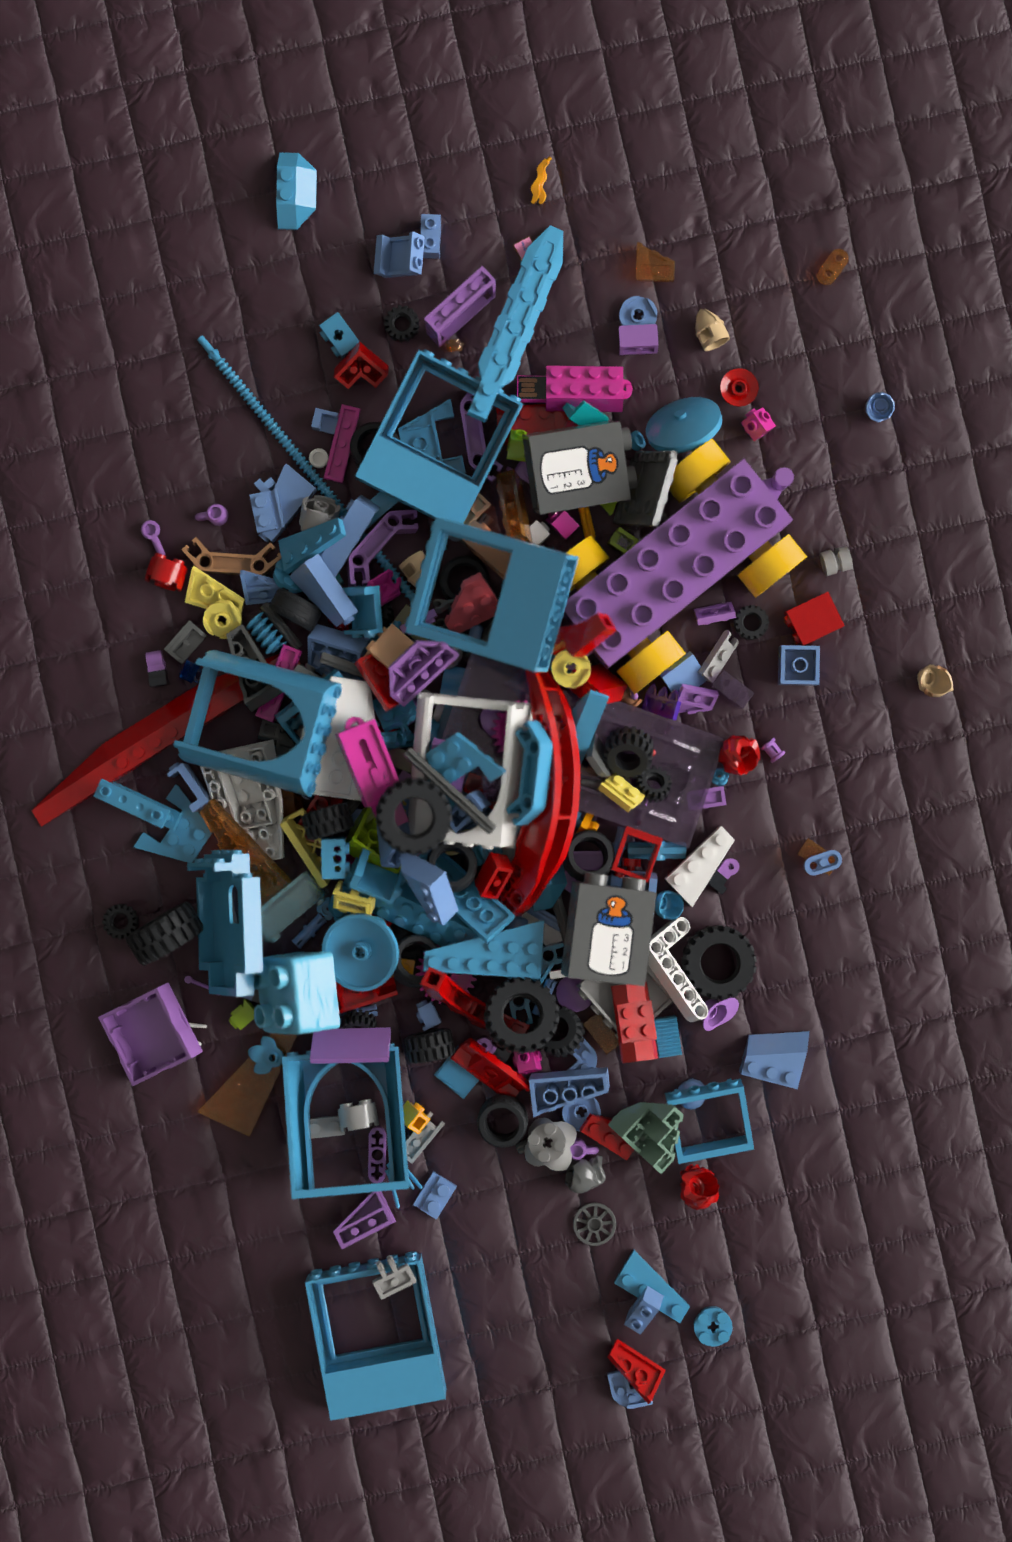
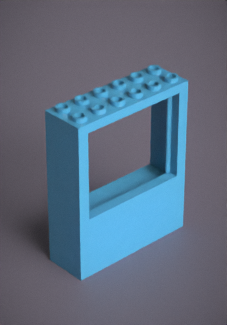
(418, 477)
(528, 604)
(381, 1375)

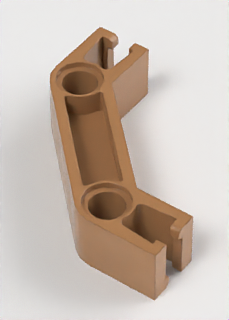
(231, 563)

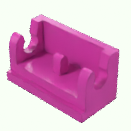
(388, 589)

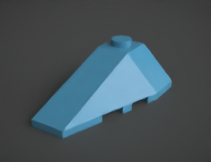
(586, 718)

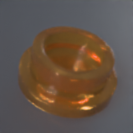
(454, 345)

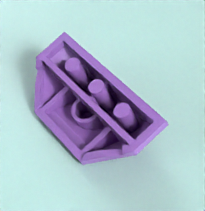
(418, 668)

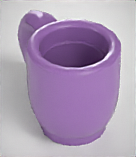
(216, 514)
(580, 1149)

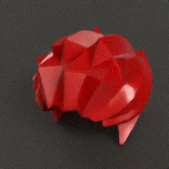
(739, 755)
(698, 1187)

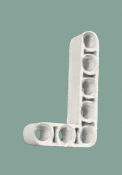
(672, 970)

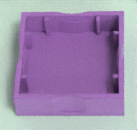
(150, 1034)

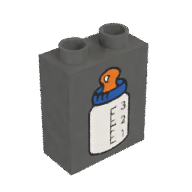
(578, 466)
(608, 930)

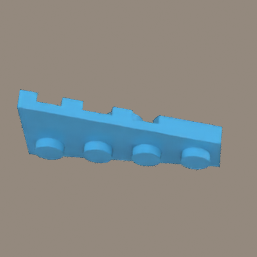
(310, 542)
(638, 1274)

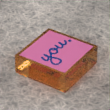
(521, 246)

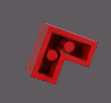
(359, 363)

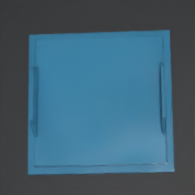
(456, 1077)

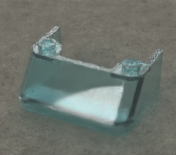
(290, 905)

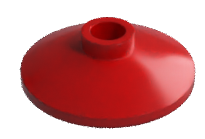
(741, 378)

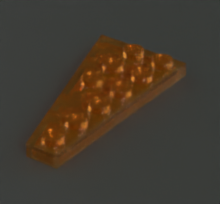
(234, 837)
(246, 1092)

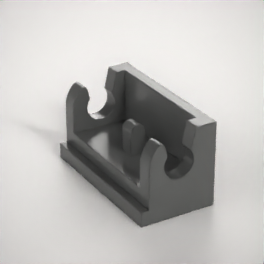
(185, 642)

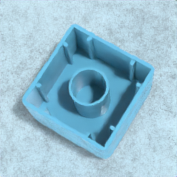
(297, 993)

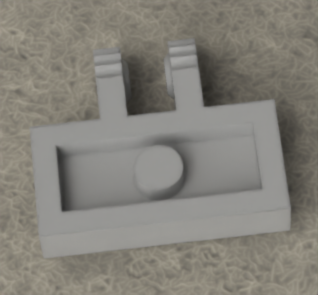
(394, 1280)

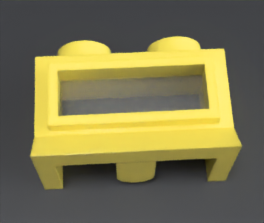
(352, 902)

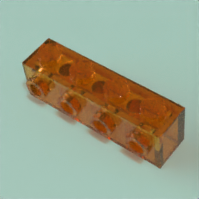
(513, 506)

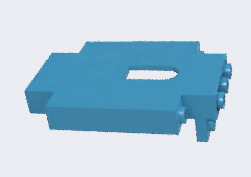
(225, 948)

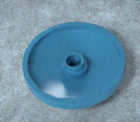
(684, 424)
(362, 951)

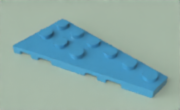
(508, 954)

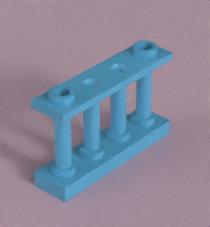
(138, 804)

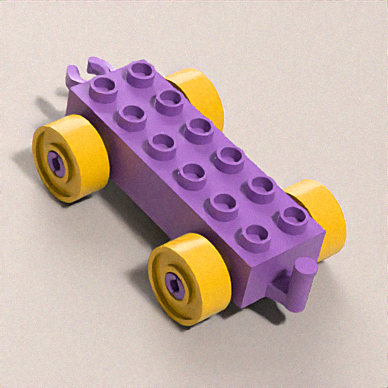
(683, 560)

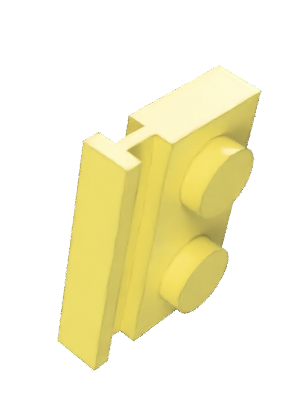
(621, 792)

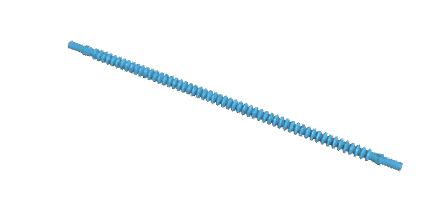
(214, 355)

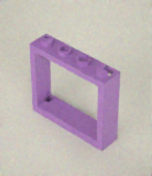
(460, 306)

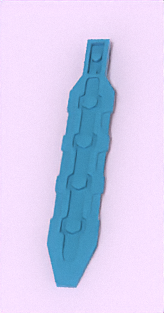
(516, 323)

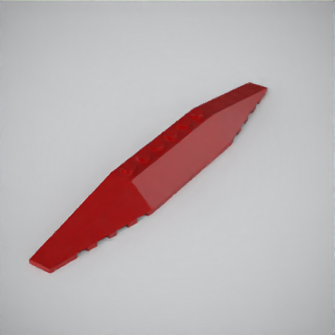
(137, 745)

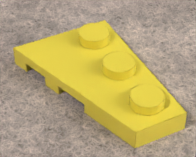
(205, 590)

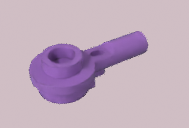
(151, 530)

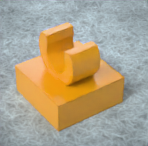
(587, 824)

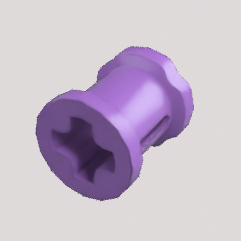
(772, 750)

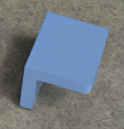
(324, 421)

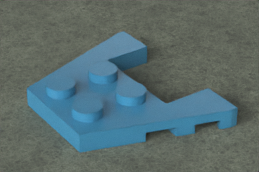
(422, 434)
(457, 757)
(186, 840)

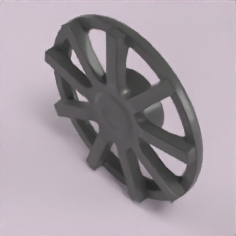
(594, 1223)

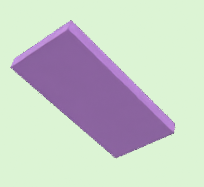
(351, 1045)

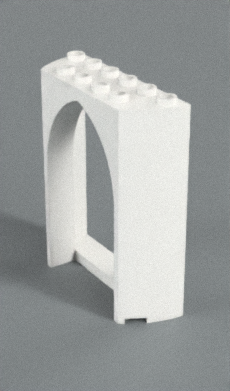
(420, 812)

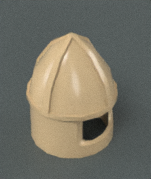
(710, 330)
(412, 567)

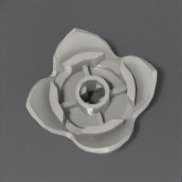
(559, 1155)

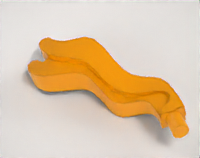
(537, 186)

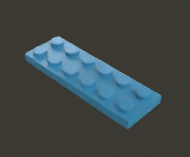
(479, 913)

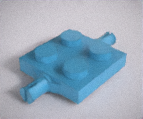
(396, 717)

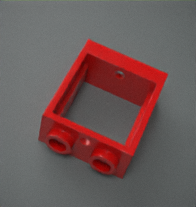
(656, 841)

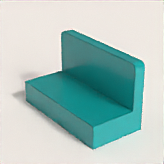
(584, 413)

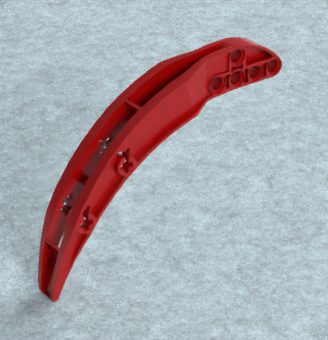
(547, 838)

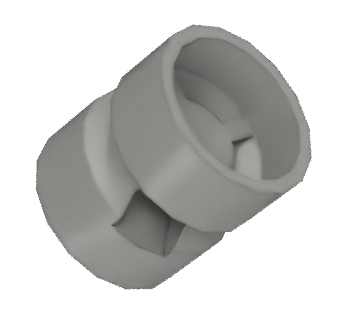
(836, 560)

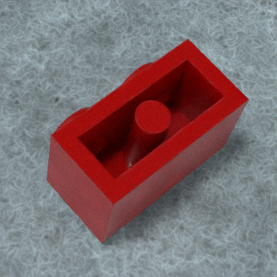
(493, 875)

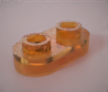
(832, 266)

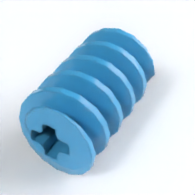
(265, 634)

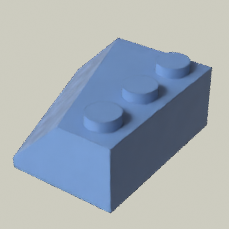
(335, 643)
(429, 887)
(775, 1057)

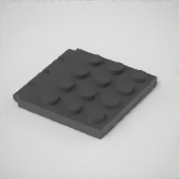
(654, 479)

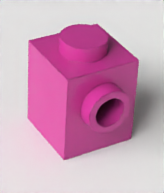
(562, 523)

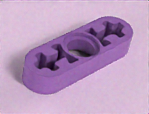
(372, 1140)

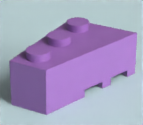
(365, 1220)

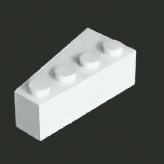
(699, 866)

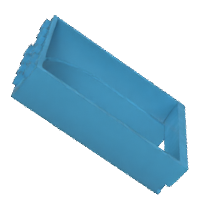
(311, 694)
(299, 1085)

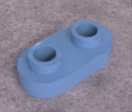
(822, 862)

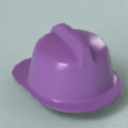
(719, 1012)

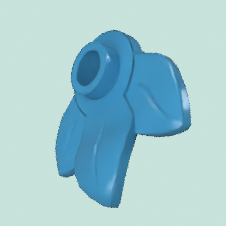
(263, 1054)

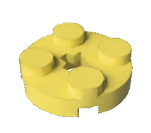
(225, 609)
(571, 680)

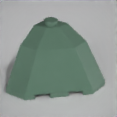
(650, 1131)

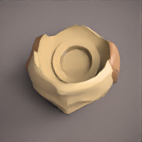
(934, 681)

